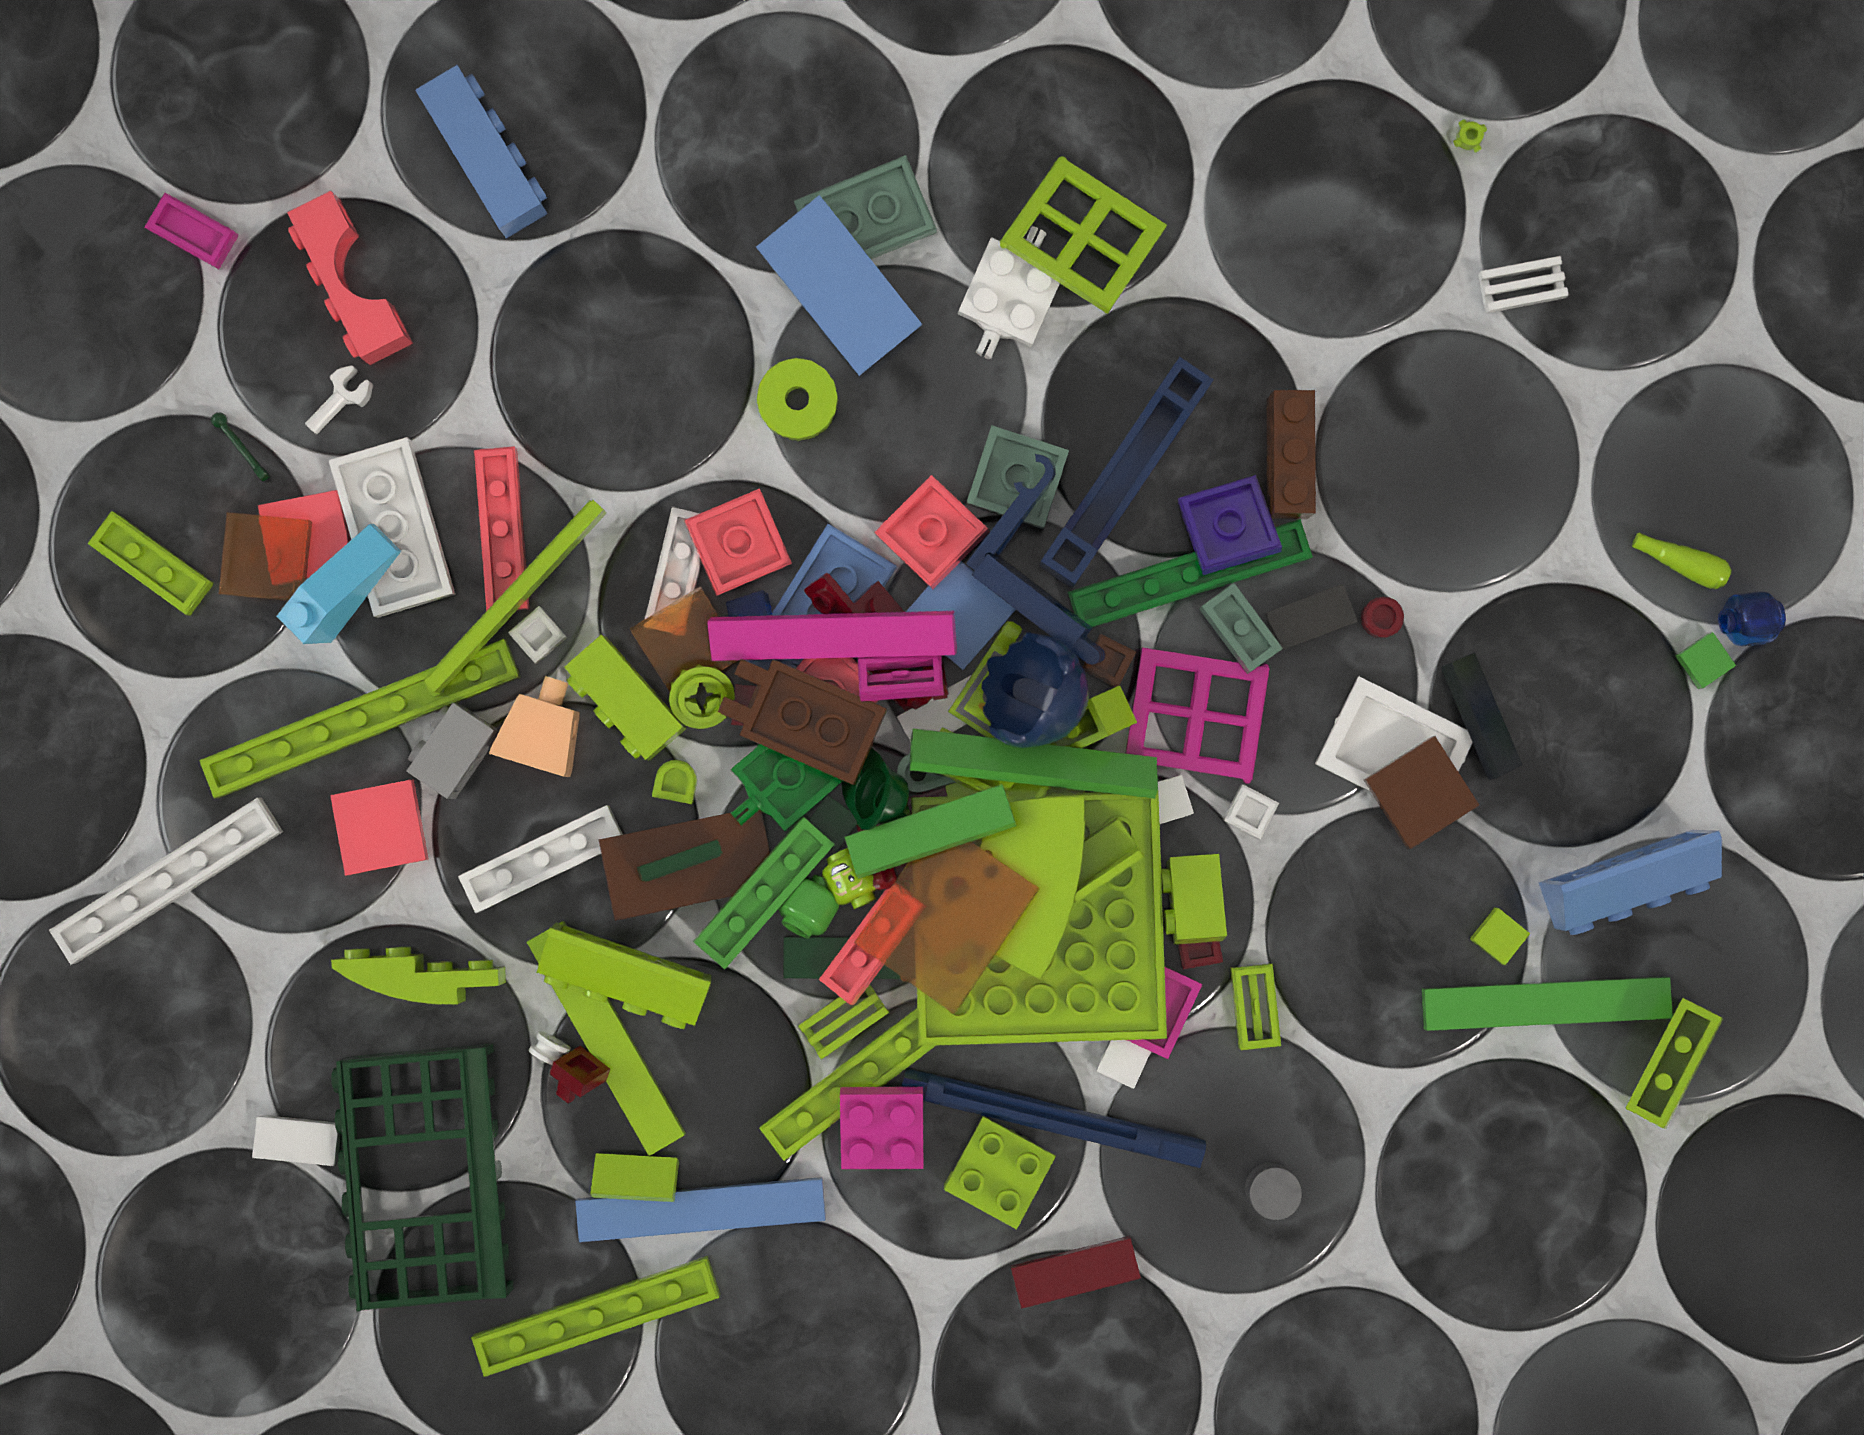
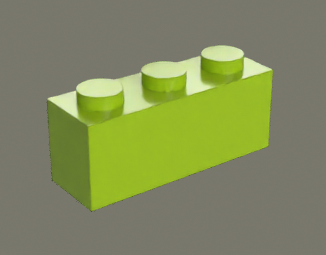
(623, 699)
(1674, 1063)

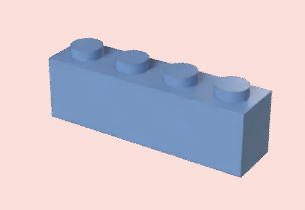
(481, 150)

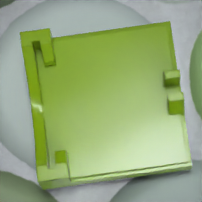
(999, 1172)

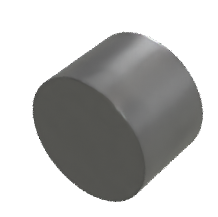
(1273, 1191)

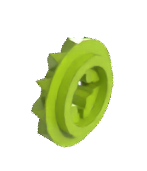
(687, 708)

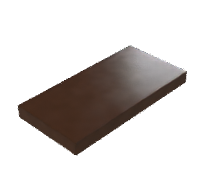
(711, 880)

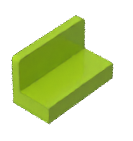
(1105, 856)

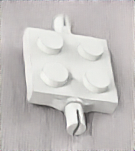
(1008, 296)

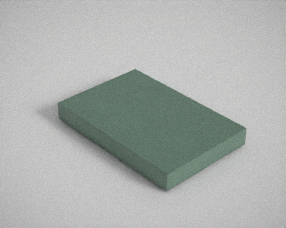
(879, 207)

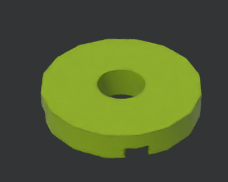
(794, 375)

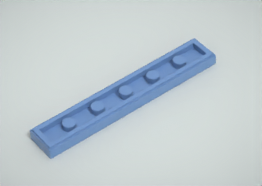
(703, 1210)

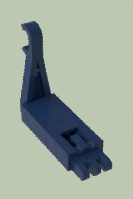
(1019, 589)

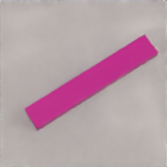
(832, 635)

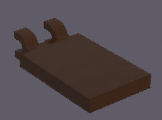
(806, 719)

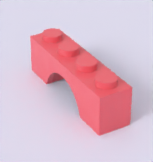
(327, 235)

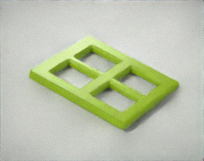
(1083, 234)

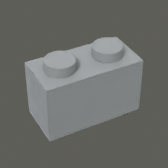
(452, 750)

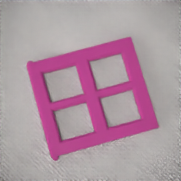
(1198, 713)

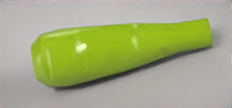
(1691, 563)

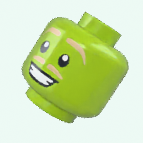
(844, 883)

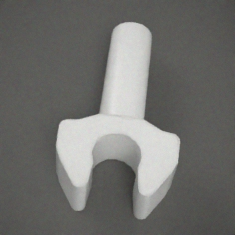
(340, 398)

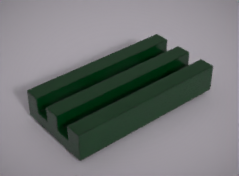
(679, 861)

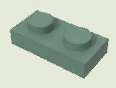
(1240, 628)

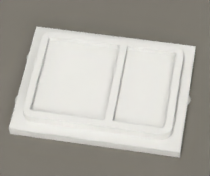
(1380, 728)

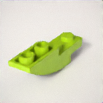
(404, 977)

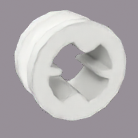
(548, 1048)

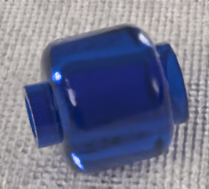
(1752, 618)

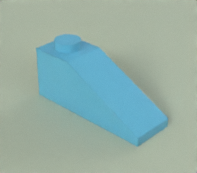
(338, 587)

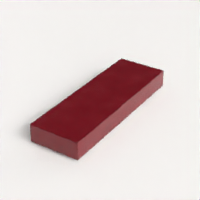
(1075, 1272)

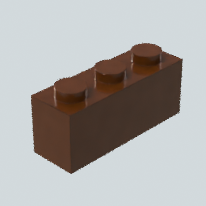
(1291, 454)

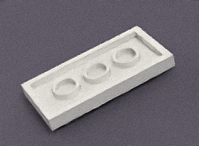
(388, 491)

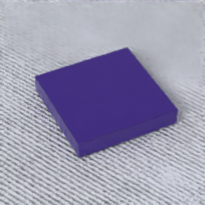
(1229, 525)

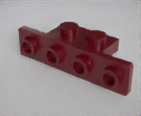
(831, 599)

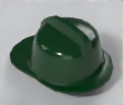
(878, 794)

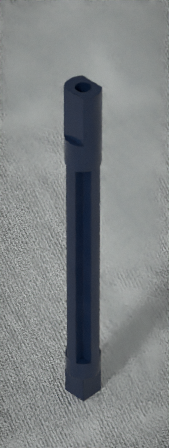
(1058, 1118)

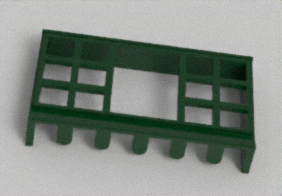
(482, 1169)

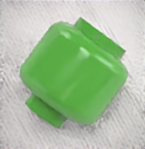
(809, 908)

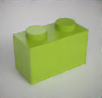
(1194, 899)

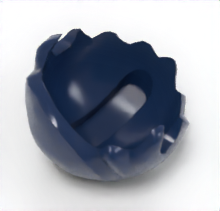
(1034, 692)

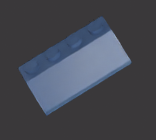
(1633, 879)

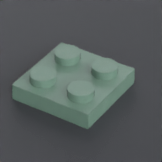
(1009, 460)

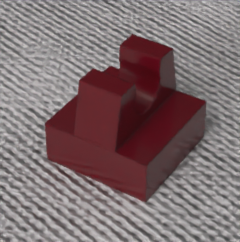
(578, 1074)

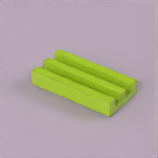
(1251, 971)
(814, 1038)

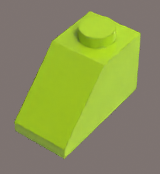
(1103, 717)

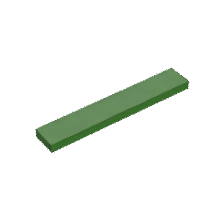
(1038, 765)
(1547, 1003)

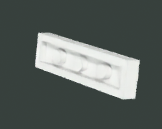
(539, 859)

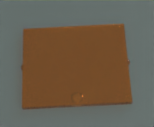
(947, 920)

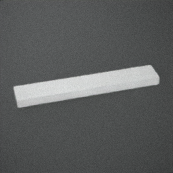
(166, 881)

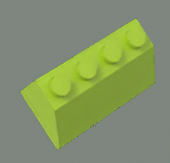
(623, 974)

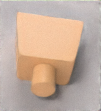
(540, 731)

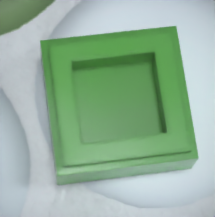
(1705, 660)

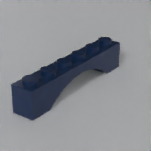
(1125, 472)

